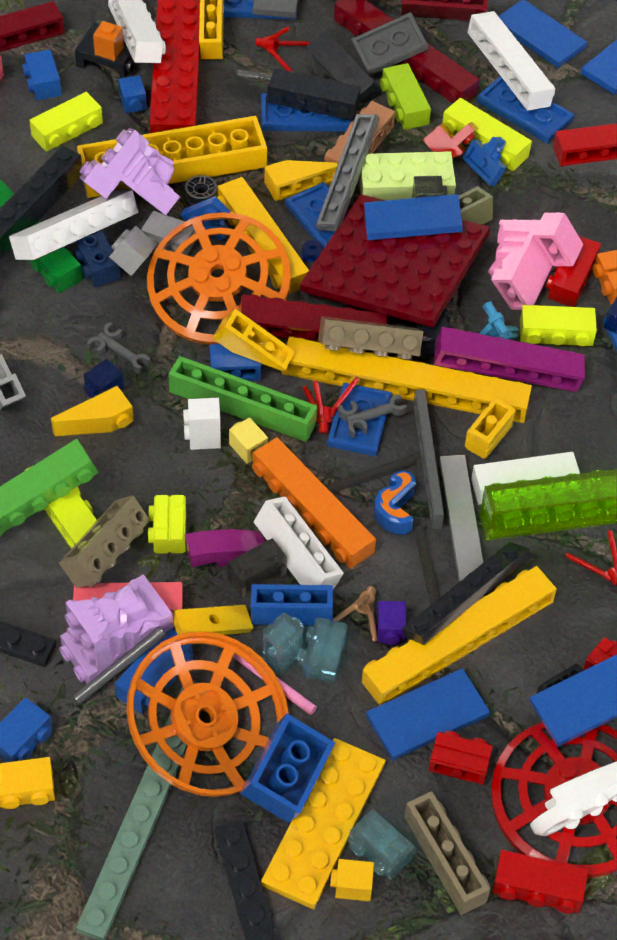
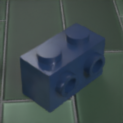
(94, 254)

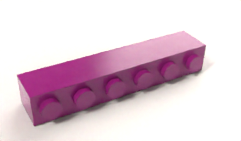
(509, 359)

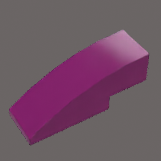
(220, 545)

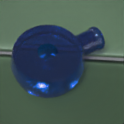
(311, 250)

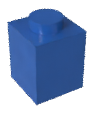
(132, 94)

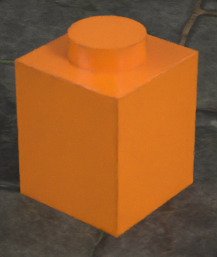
(108, 40)

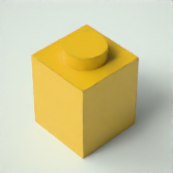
(353, 879)

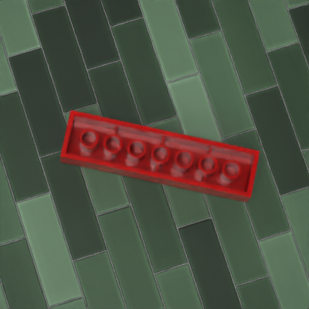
(177, 76)

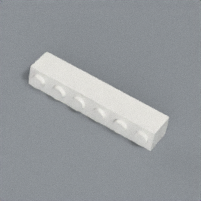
(138, 30)
(511, 61)
(73, 225)

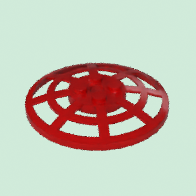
(559, 773)

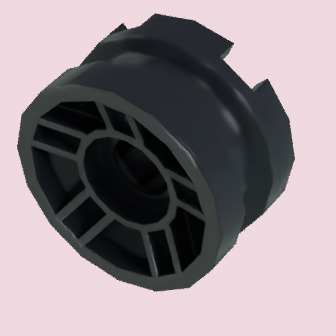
(199, 189)

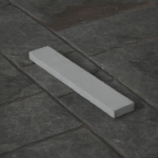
(461, 514)

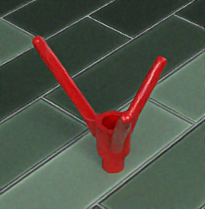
(272, 43)
(325, 413)
(611, 574)

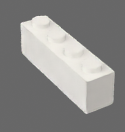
(522, 469)
(304, 552)

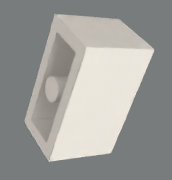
(202, 423)

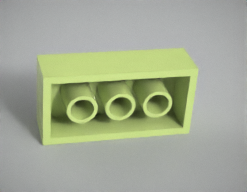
(392, 174)

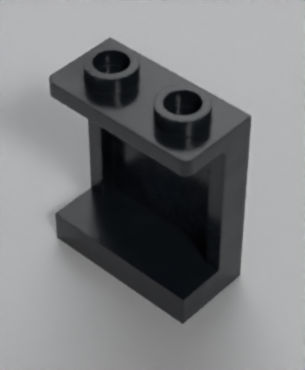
(85, 52)

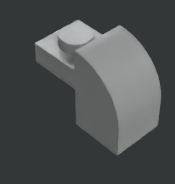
(10, 387)

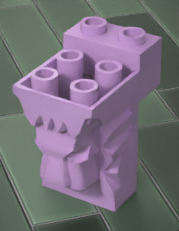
(137, 167)
(111, 626)

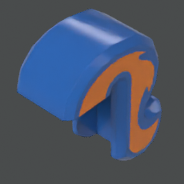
(391, 499)

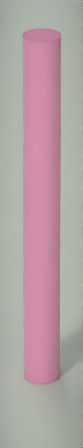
(289, 692)

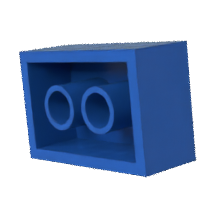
(288, 768)

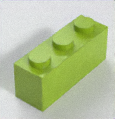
(405, 96)

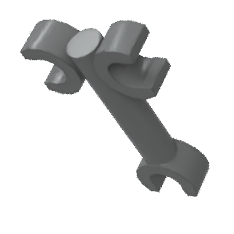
(110, 340)
(357, 420)

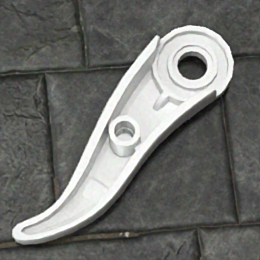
(577, 799)

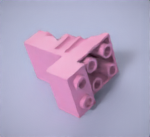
(528, 253)

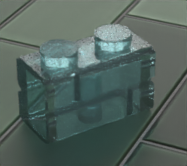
(282, 642)
(324, 649)
(381, 844)

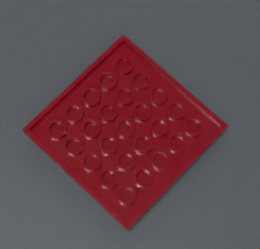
(393, 276)

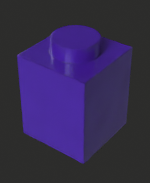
(390, 621)

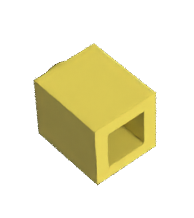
(246, 438)

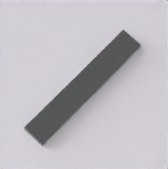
(347, 172)
(428, 459)

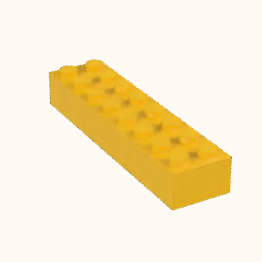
(197, 150)

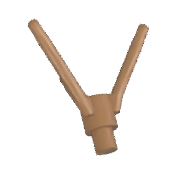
(363, 605)

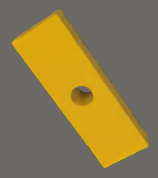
(219, 620)

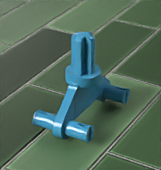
(496, 324)

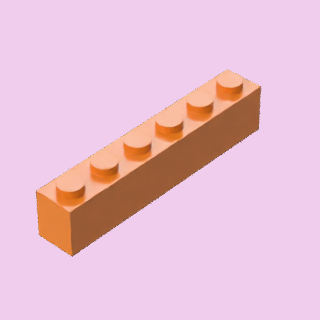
(314, 503)

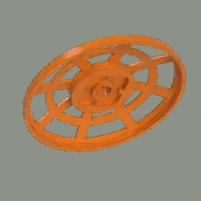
(208, 260)
(208, 698)

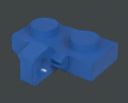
(485, 159)
(211, 205)

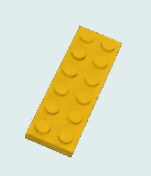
(323, 826)

